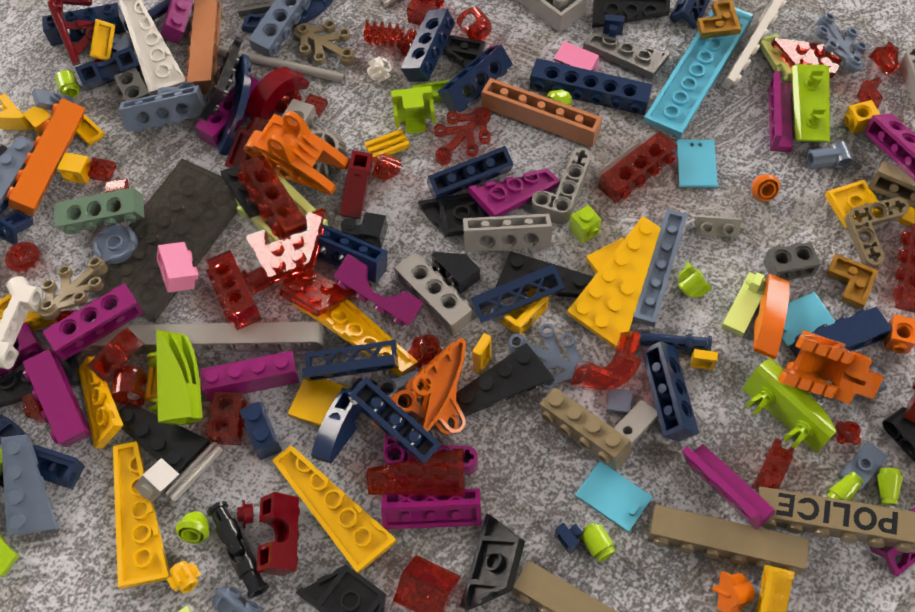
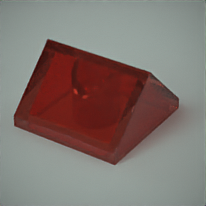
(425, 586)

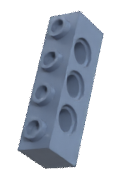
(279, 10)
(133, 121)

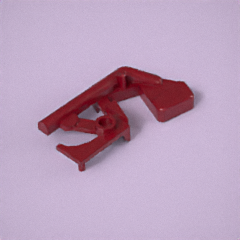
(56, 10)

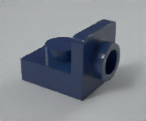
(13, 224)

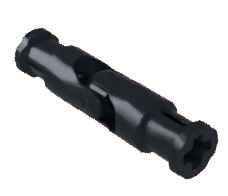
(231, 536)

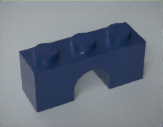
(98, 74)

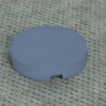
(115, 244)

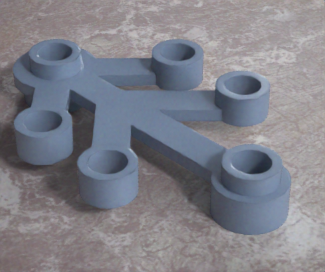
(852, 62)
(553, 358)

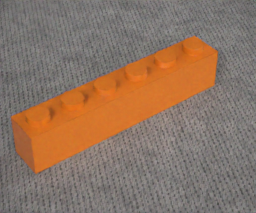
(44, 160)

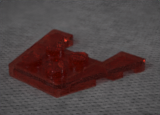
(290, 254)
(314, 292)

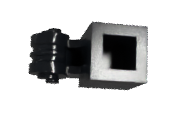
(371, 230)

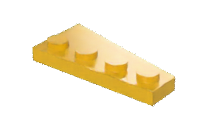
(100, 406)

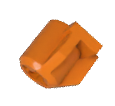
(733, 592)

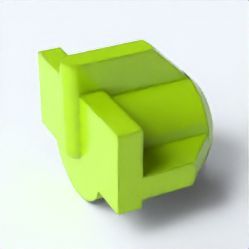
(692, 282)

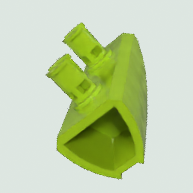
(811, 102)
(176, 380)
(790, 405)

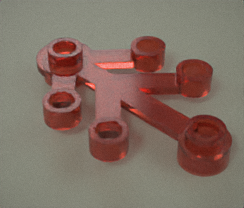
(479, 117)

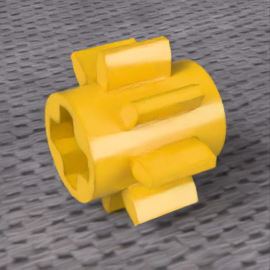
(184, 577)

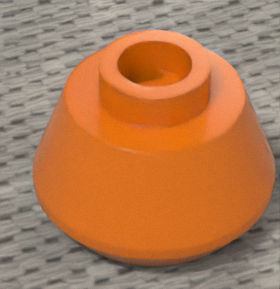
(765, 187)

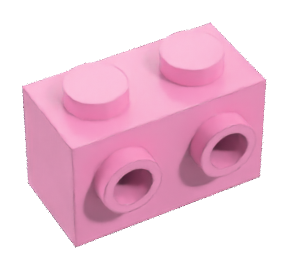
(176, 267)

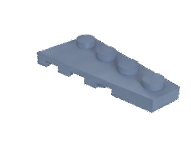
(11, 162)
(24, 490)

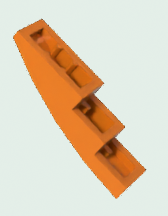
(772, 316)

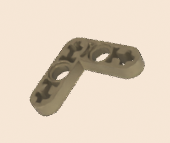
(866, 224)

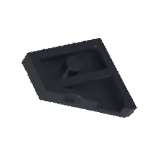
(463, 49)

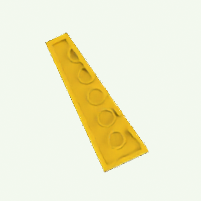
(359, 329)
(347, 524)
(138, 536)

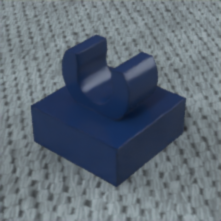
(613, 25)
(569, 537)

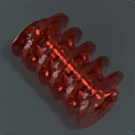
(382, 34)

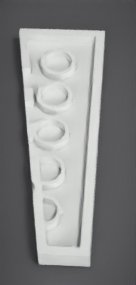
(750, 47)
(151, 50)

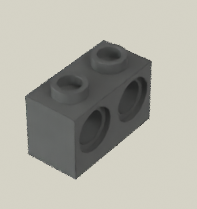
(130, 85)
(792, 266)

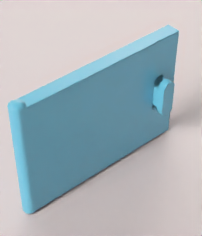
(696, 163)
(804, 314)
(613, 496)

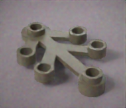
(306, 32)
(52, 306)

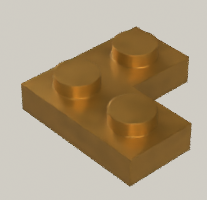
(722, 24)
(858, 279)

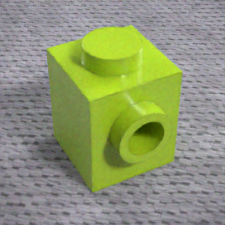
(585, 224)

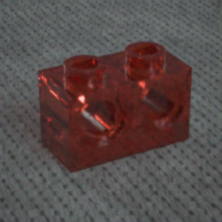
(229, 418)

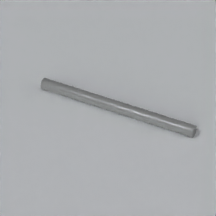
(277, 63)

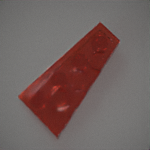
(438, 476)

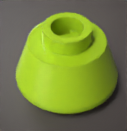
(560, 96)
(193, 528)

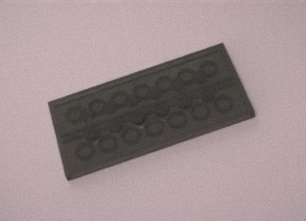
(186, 208)

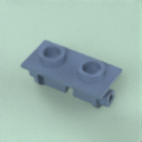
(230, 600)

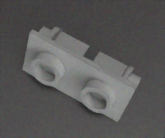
(717, 226)

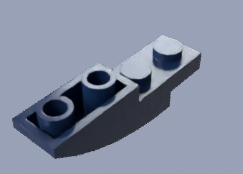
(336, 426)

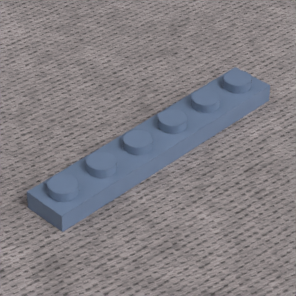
(660, 268)

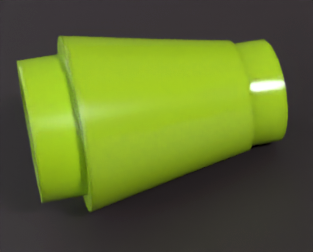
(889, 485)
(846, 487)

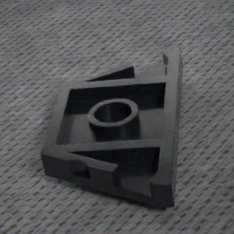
(449, 211)
(493, 564)
(344, 592)

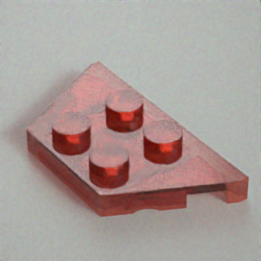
(806, 53)

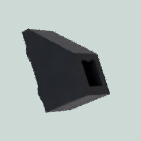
(456, 269)

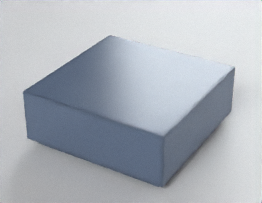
(619, 401)

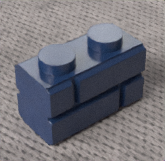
(260, 430)

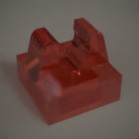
(101, 169)

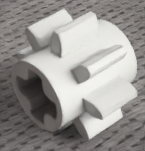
(379, 69)

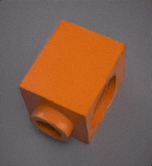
(906, 328)

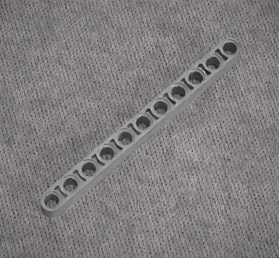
(225, 337)

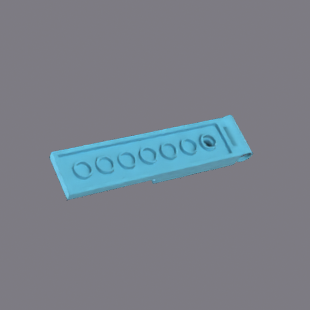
(694, 78)

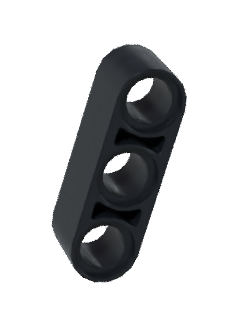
(901, 431)

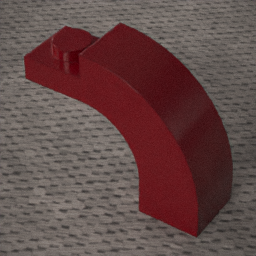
(271, 90)

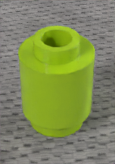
(67, 83)
(598, 541)

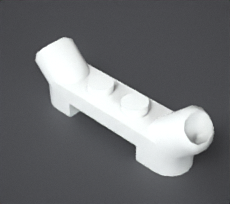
(23, 300)

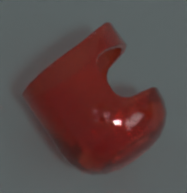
(480, 28)
(126, 380)

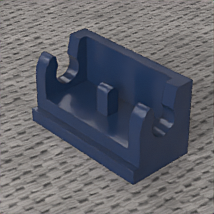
(58, 467)

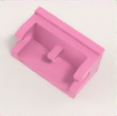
(577, 57)

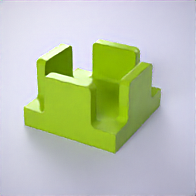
(413, 108)

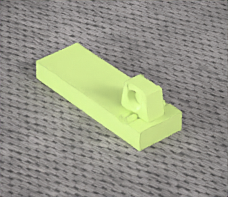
(745, 304)

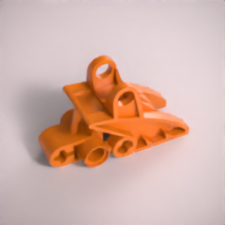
(294, 151)
(829, 360)
(437, 391)

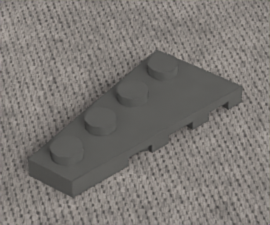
(637, 59)

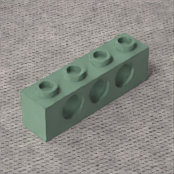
(68, 211)

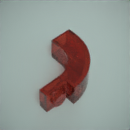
(616, 373)

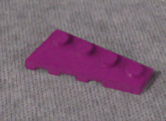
(512, 193)

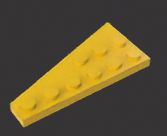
(613, 294)

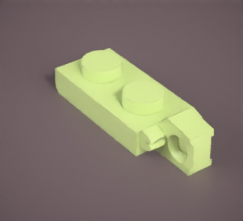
(774, 57)

